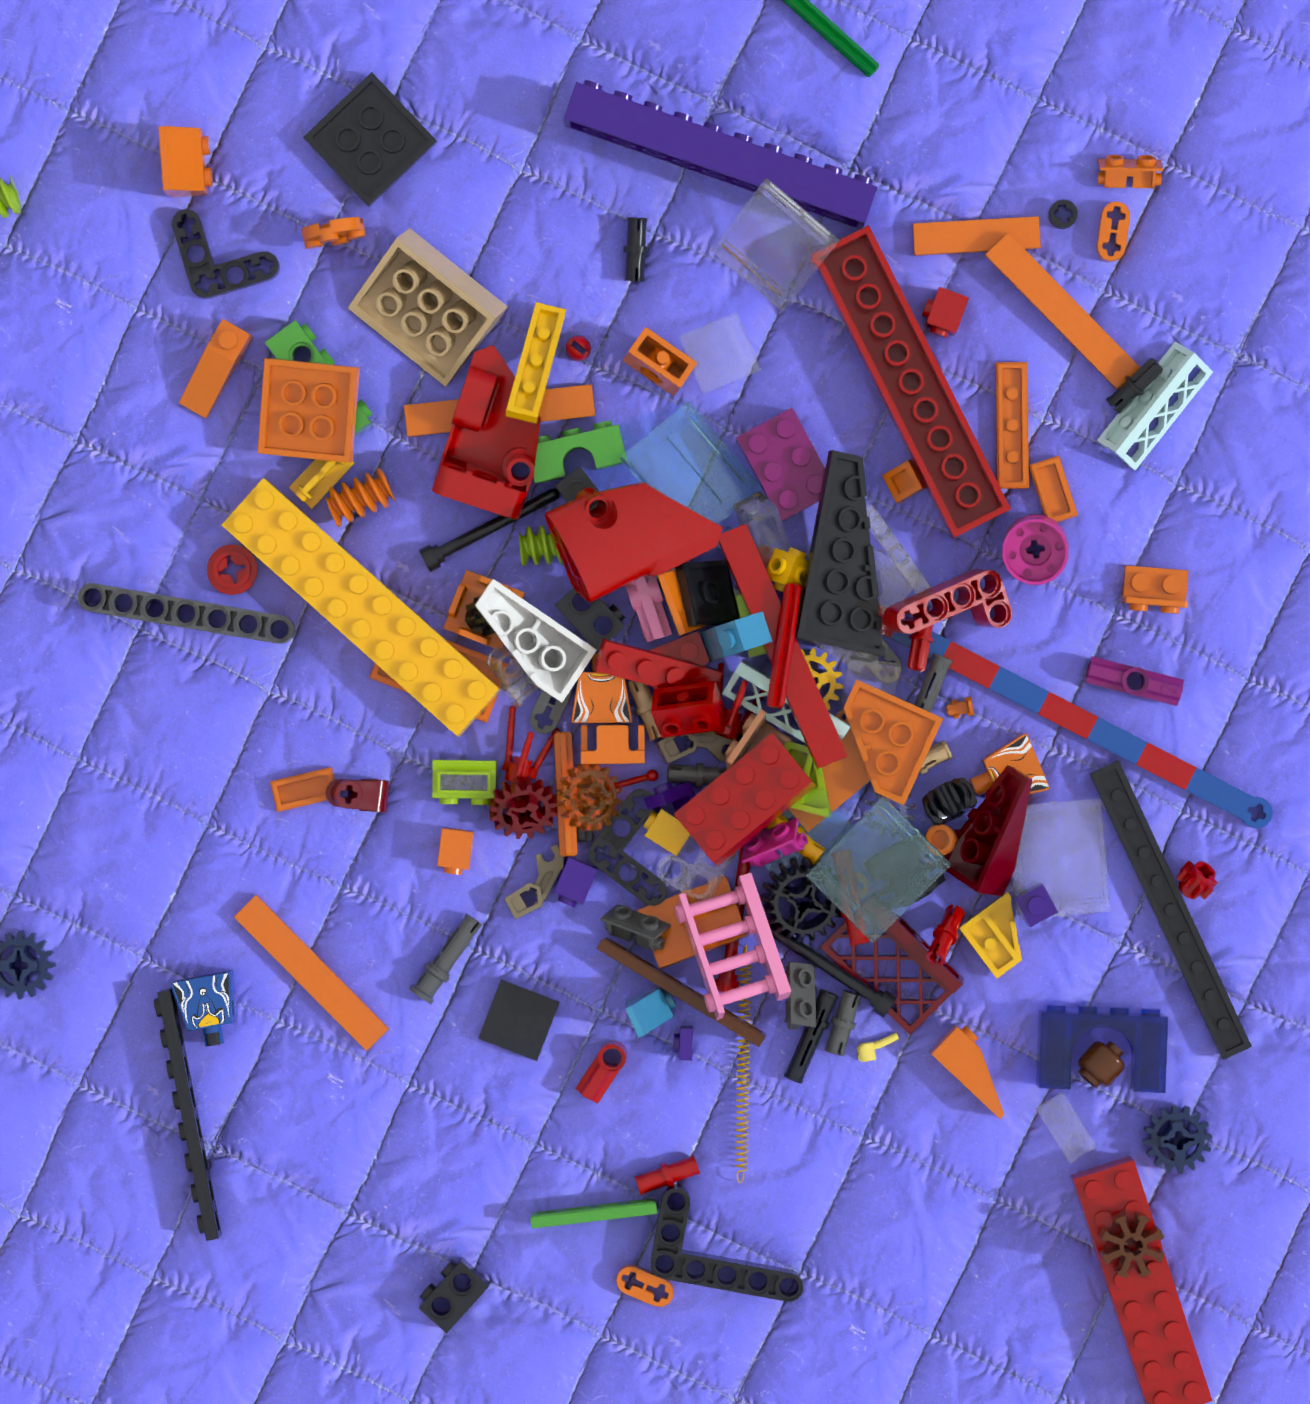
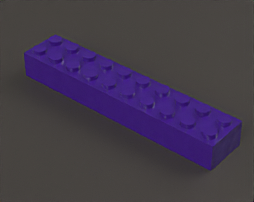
(718, 154)

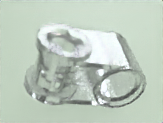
(513, 678)

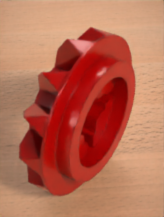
(219, 562)

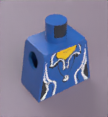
(207, 1004)

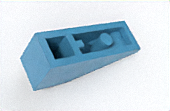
(736, 636)
(650, 1010)

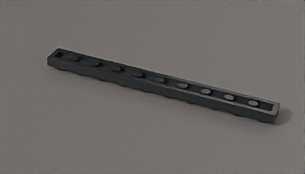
(1170, 910)

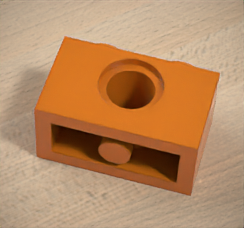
(659, 361)

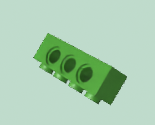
(294, 337)

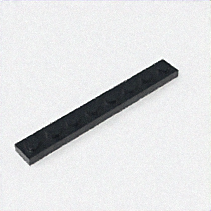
(185, 1101)

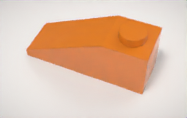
(215, 368)
(966, 1062)

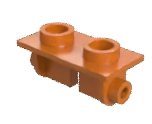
(1141, 170)

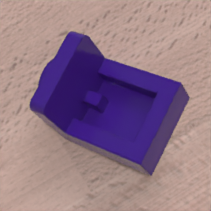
(666, 793)

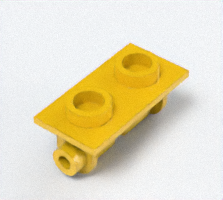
(317, 479)

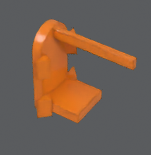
(957, 708)

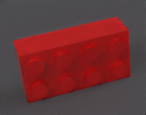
(744, 799)

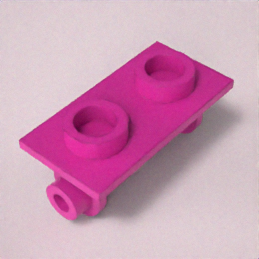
(763, 846)

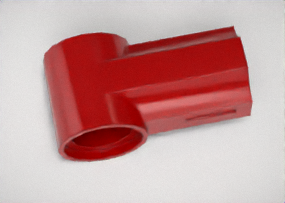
(601, 1073)

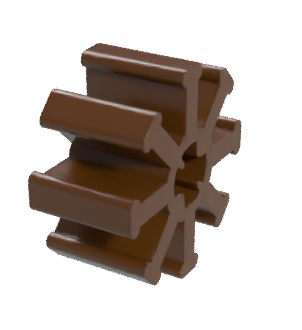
(1125, 1253)

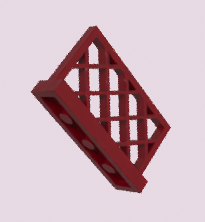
(916, 950)

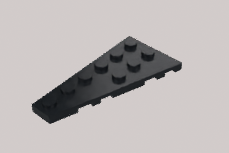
(840, 576)

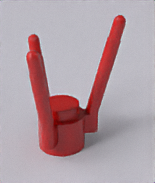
(732, 724)
(521, 766)

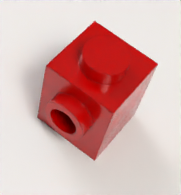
(944, 312)

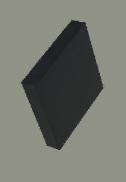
(707, 593)
(519, 1020)

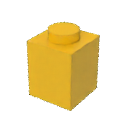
(666, 831)

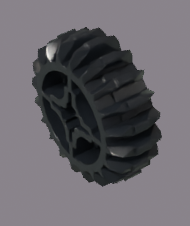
(798, 912)

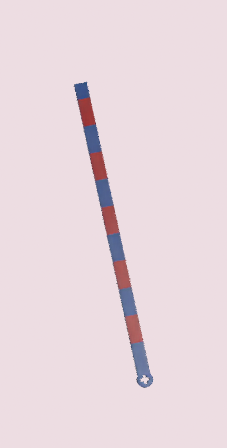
(1094, 729)

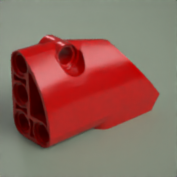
(487, 442)
(626, 537)

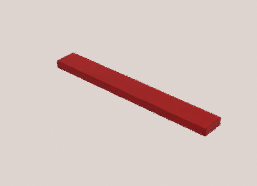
(802, 690)

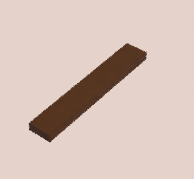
(679, 990)

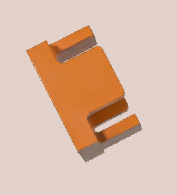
(470, 588)
(612, 745)

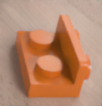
(1155, 588)

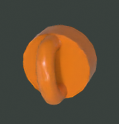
(942, 838)

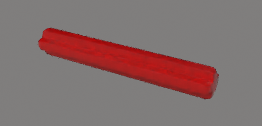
(784, 645)

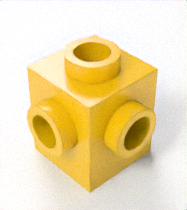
(787, 568)

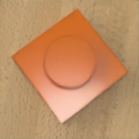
(904, 481)

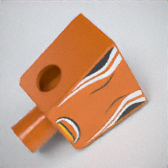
(601, 698)
(1015, 753)

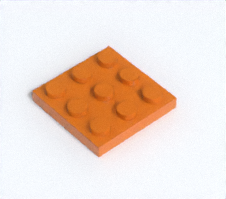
(308, 410)

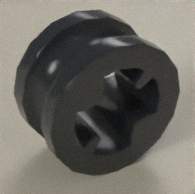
(1069, 206)

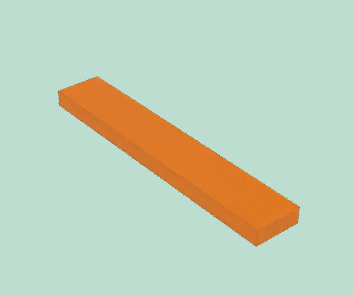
(1061, 310)
(556, 405)
(311, 972)

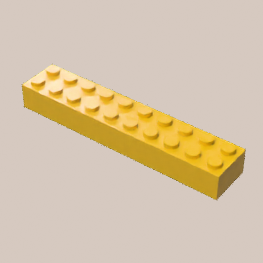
(361, 607)

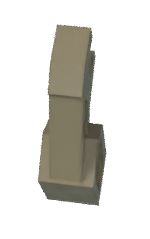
(708, 740)
(547, 875)

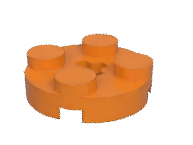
(337, 231)

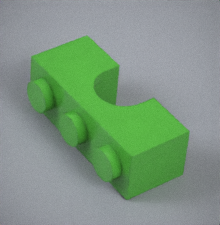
(602, 442)

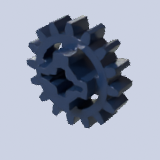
(34, 964)
(1178, 1152)

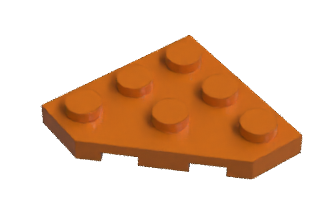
(890, 738)

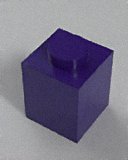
(575, 882)
(1035, 904)

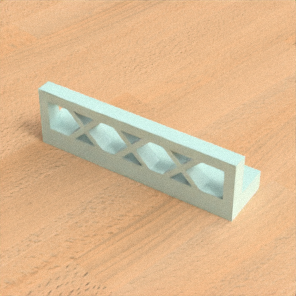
(1134, 420)
(762, 681)

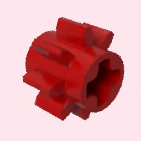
(1196, 880)

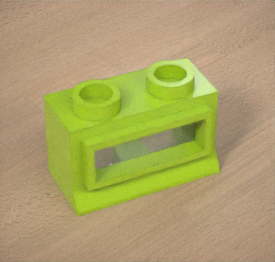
(464, 780)

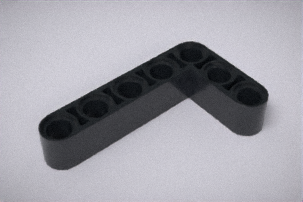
(712, 1263)

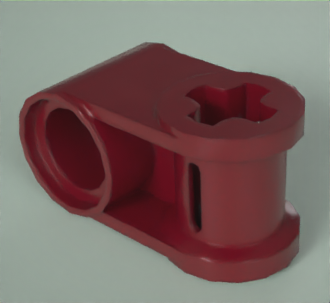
(362, 794)

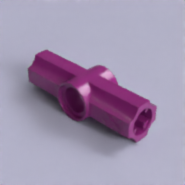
(1153, 687)

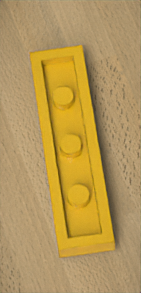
(535, 362)

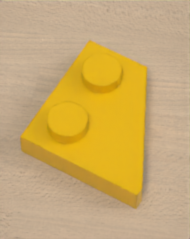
(994, 935)

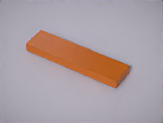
(973, 235)
(1012, 425)

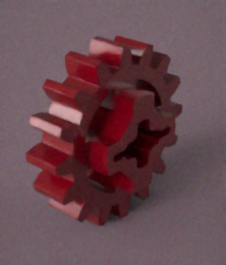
(523, 807)

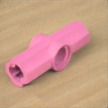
(647, 602)

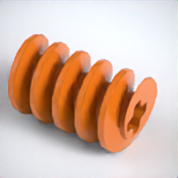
(359, 497)

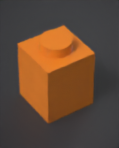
(455, 850)

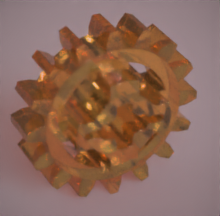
(582, 809)

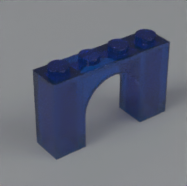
(1061, 1030)

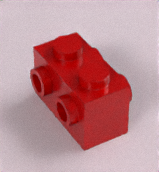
(688, 709)

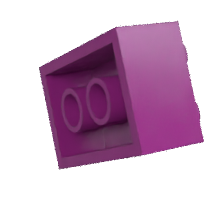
(784, 463)

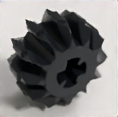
(949, 801)

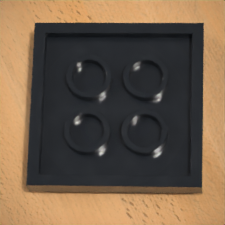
(370, 139)

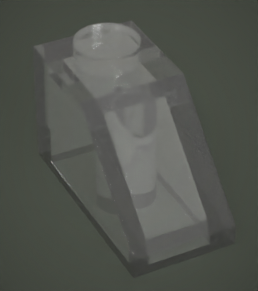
(763, 524)

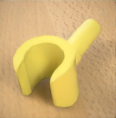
(866, 1050)

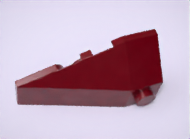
(992, 835)

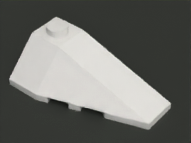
(538, 643)

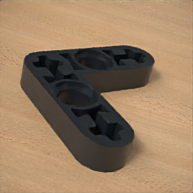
(206, 266)
(617, 845)

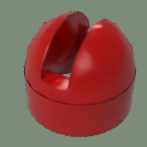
(573, 353)

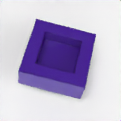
(683, 1043)

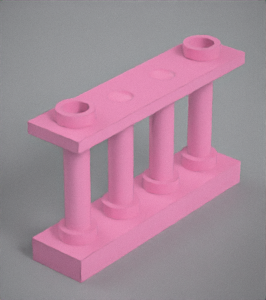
(754, 923)

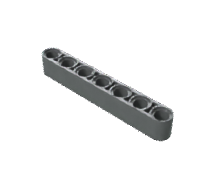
(171, 610)

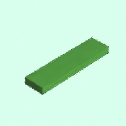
(593, 1213)

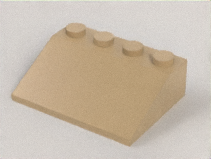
(427, 306)

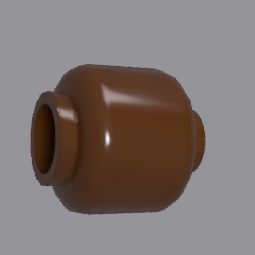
(1101, 1064)

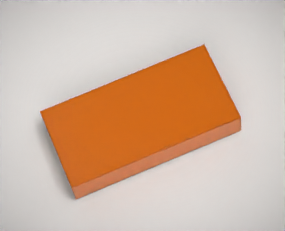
(1053, 489)
(301, 789)

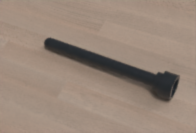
(435, 555)
(879, 1000)

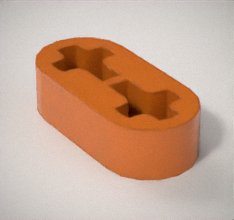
(1120, 233)
(642, 1293)

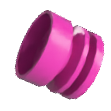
(1023, 563)

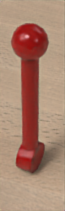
(652, 775)

